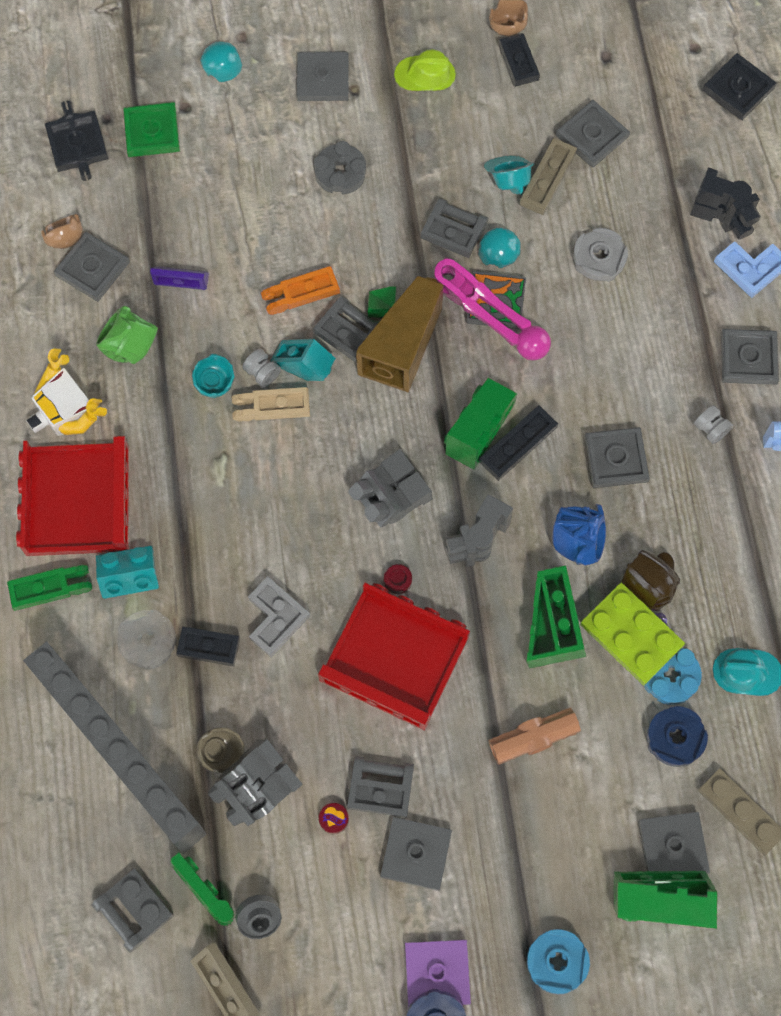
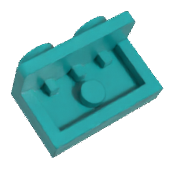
(126, 572)

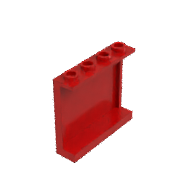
(74, 498)
(395, 655)

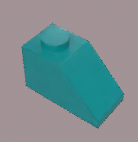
(304, 359)

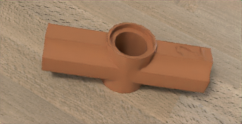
(534, 736)

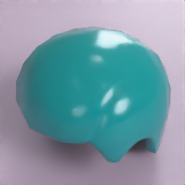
(221, 61)
(499, 247)
(213, 376)

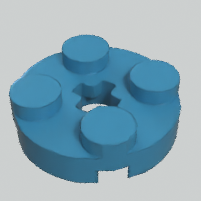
(685, 684)
(543, 972)

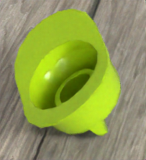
(425, 72)

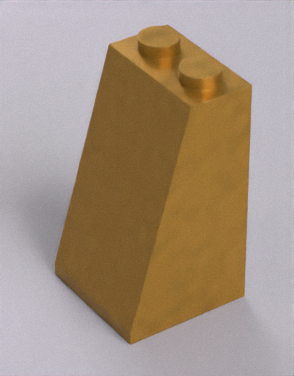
(401, 337)

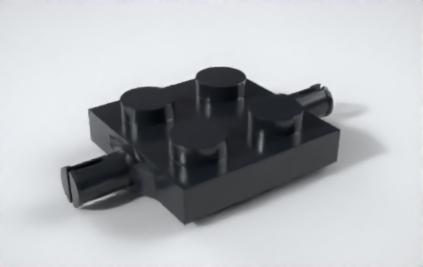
(76, 141)

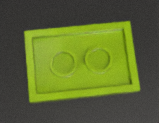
(632, 634)

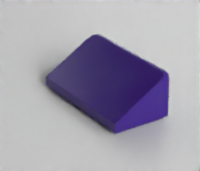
(180, 278)

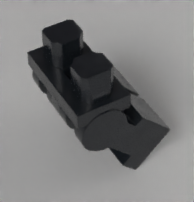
(728, 202)

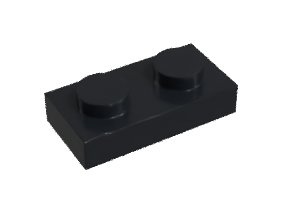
(519, 59)
(208, 646)

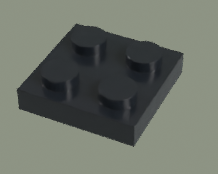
(739, 86)

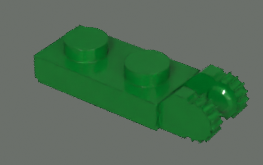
(47, 587)
(203, 891)

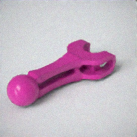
(465, 290)

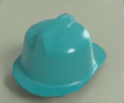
(510, 172)
(747, 672)

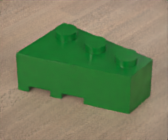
(479, 423)
(555, 623)
(666, 897)

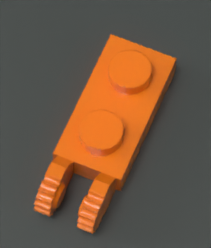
(301, 290)

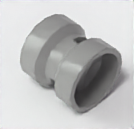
(261, 367)
(713, 424)

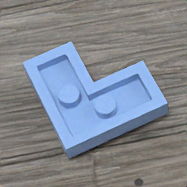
(750, 273)

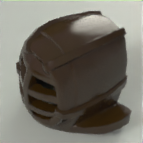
(652, 579)

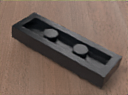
(518, 443)

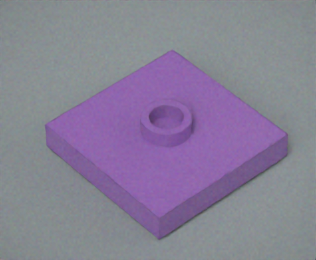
(438, 966)

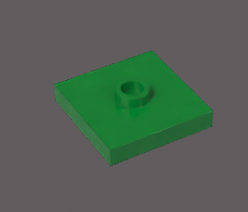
(151, 129)

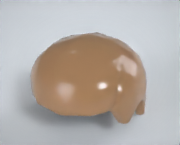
(509, 17)
(63, 232)

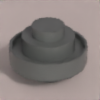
(258, 916)

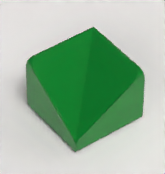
(381, 301)

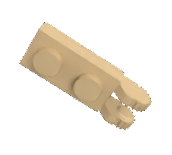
(273, 404)

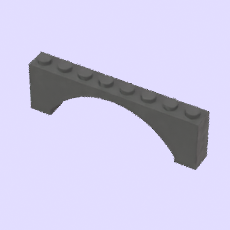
(115, 748)

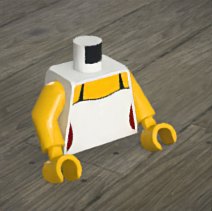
(62, 402)

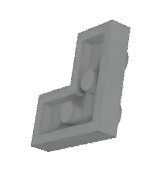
(283, 618)

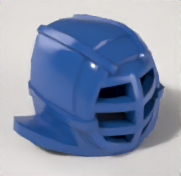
(578, 532)

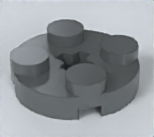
(335, 155)

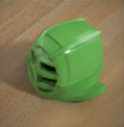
(126, 337)

